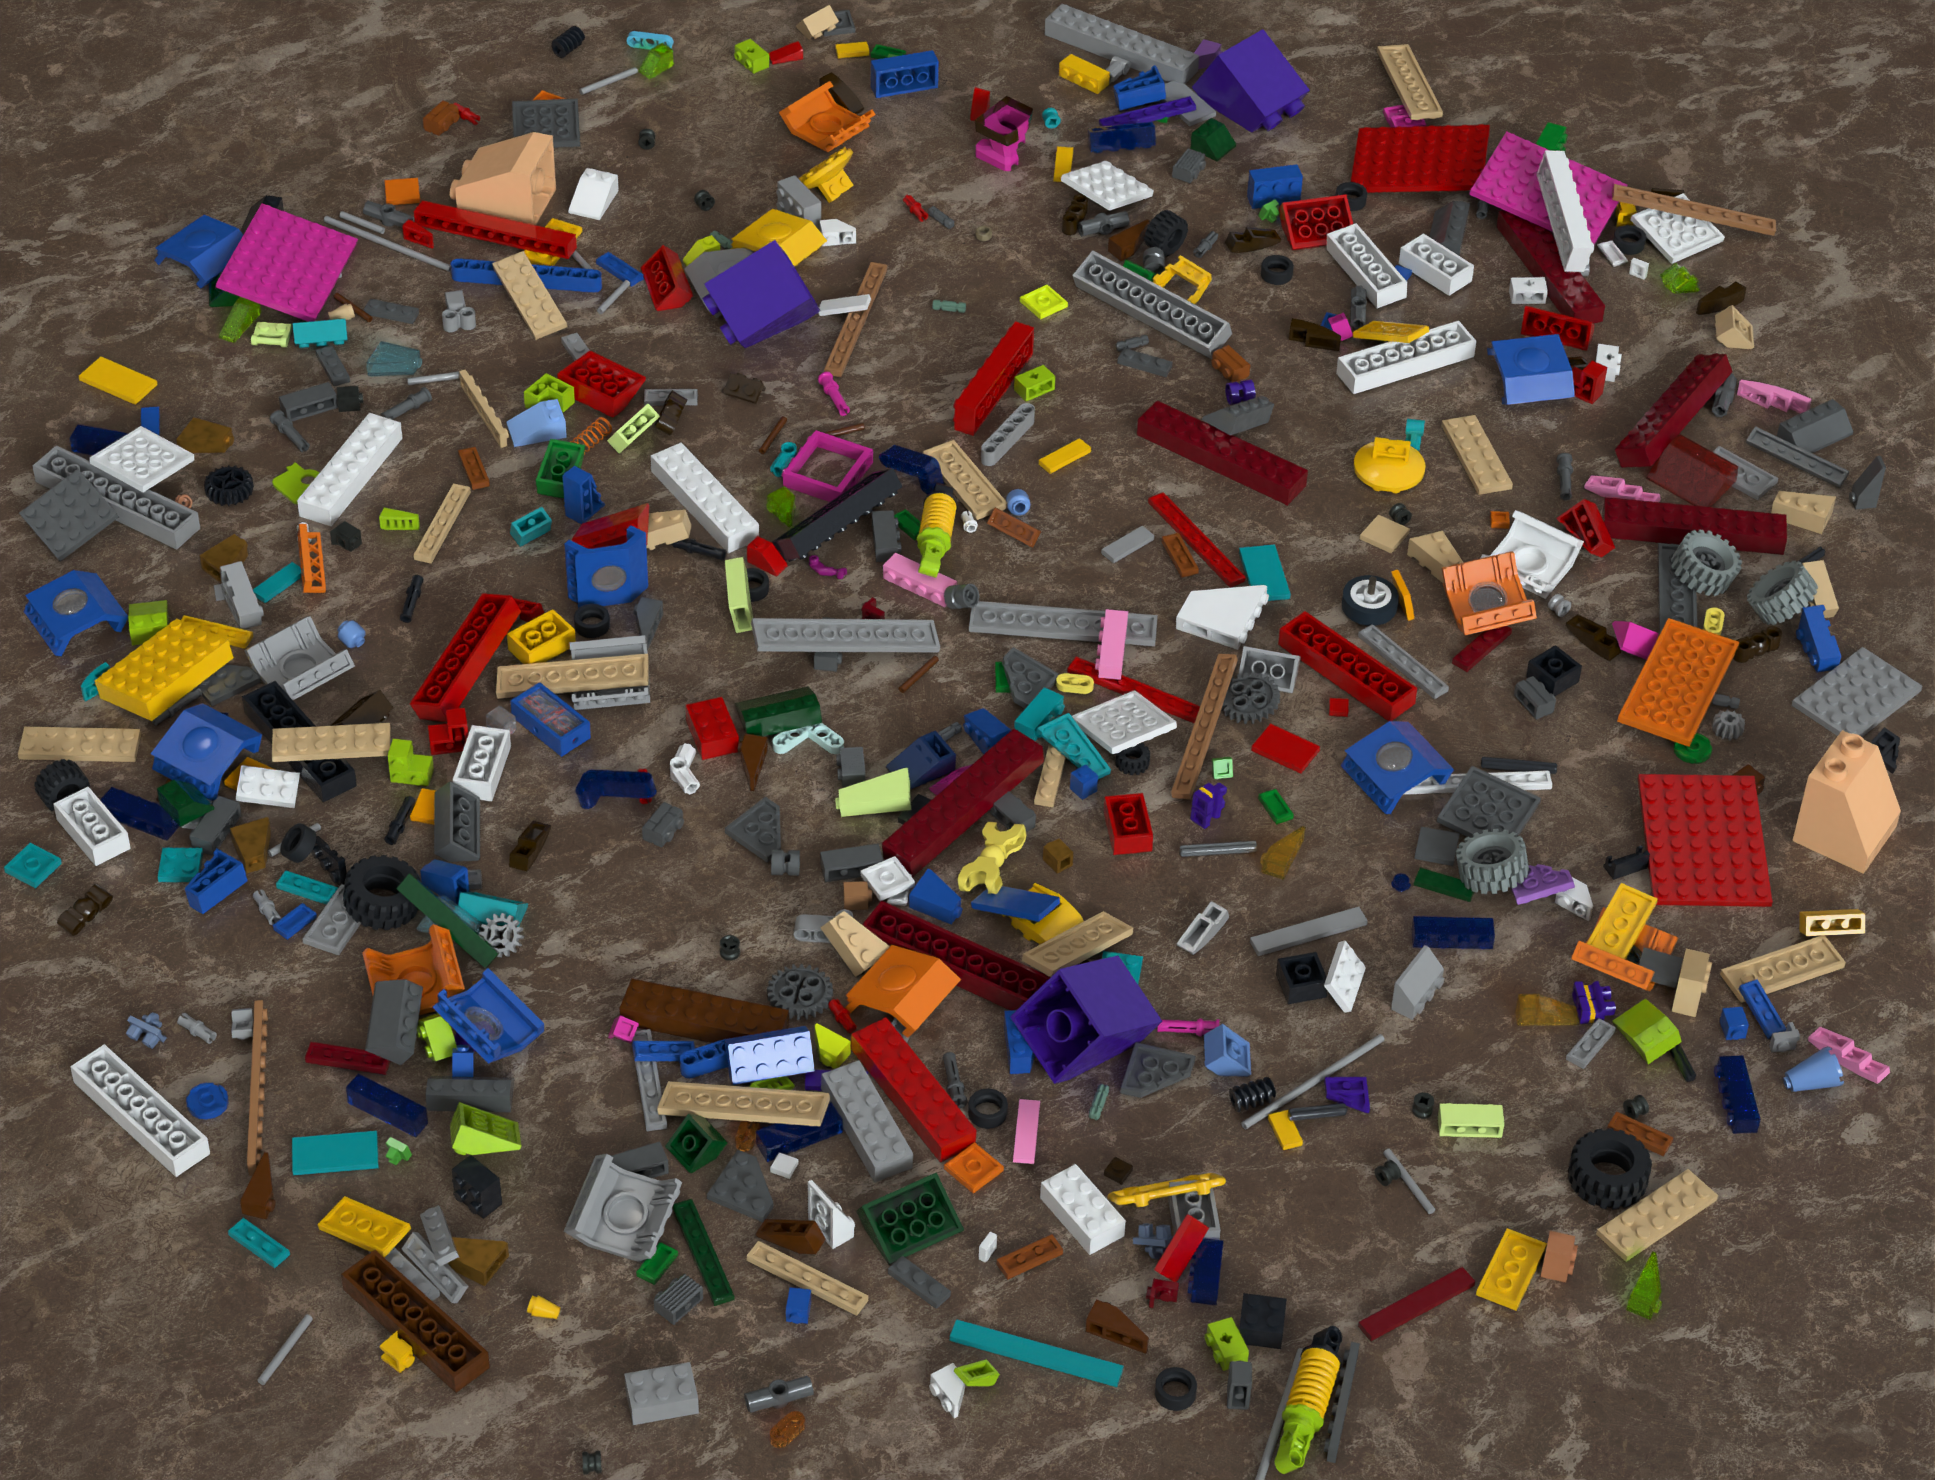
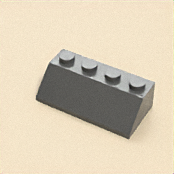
(1450, 225)
(1241, 415)
(1817, 427)
(456, 824)
(394, 1020)
(484, 1093)

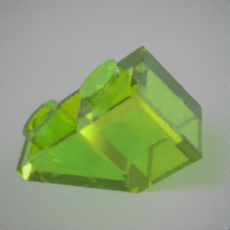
(657, 60)
(1679, 280)
(782, 505)

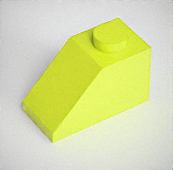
(703, 245)
(831, 1047)

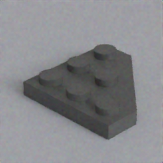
(1026, 676)
(227, 683)
(758, 829)
(1155, 1069)
(743, 1188)

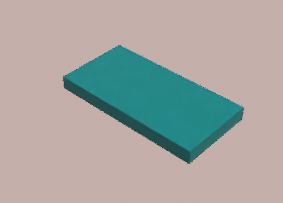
(1264, 568)
(335, 1153)

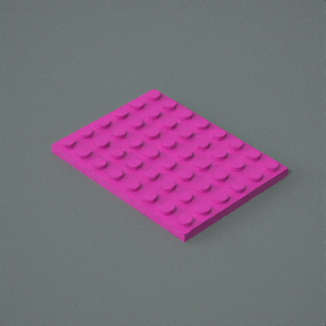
(1512, 185)
(287, 263)

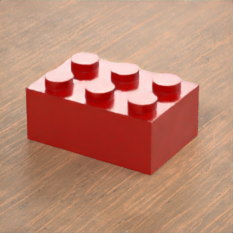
(712, 728)
(1128, 823)

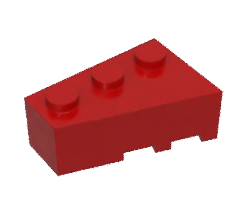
(1587, 525)

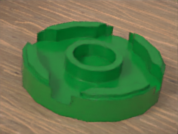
(1698, 752)

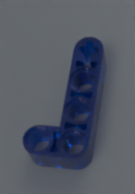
(914, 464)
(613, 784)

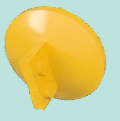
(830, 175)
(1389, 465)

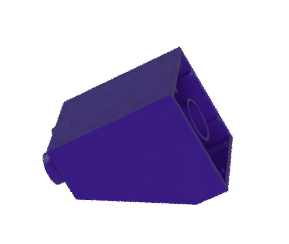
(1252, 84)
(760, 296)
(1085, 1017)

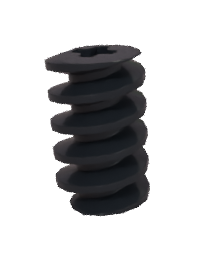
(567, 41)
(1251, 1093)

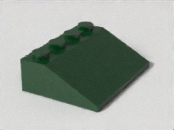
(779, 712)
(910, 1218)

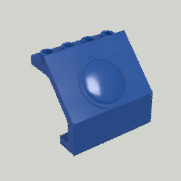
(203, 247)
(1533, 369)
(202, 748)

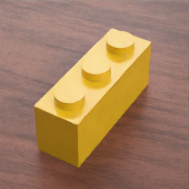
(1084, 73)
(1832, 922)

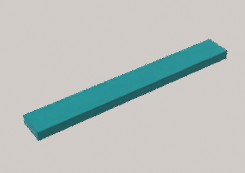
(1036, 1353)

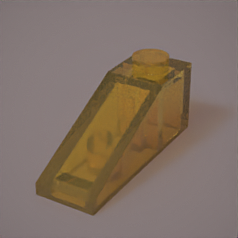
(1282, 854)
(1542, 1010)

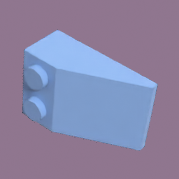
(538, 424)

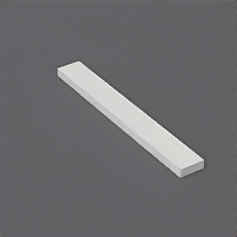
(1525, 780)

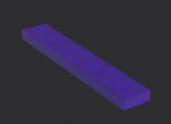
(1151, 113)

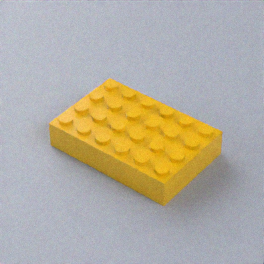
(164, 669)

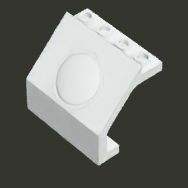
(1540, 553)

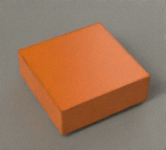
(1499, 519)

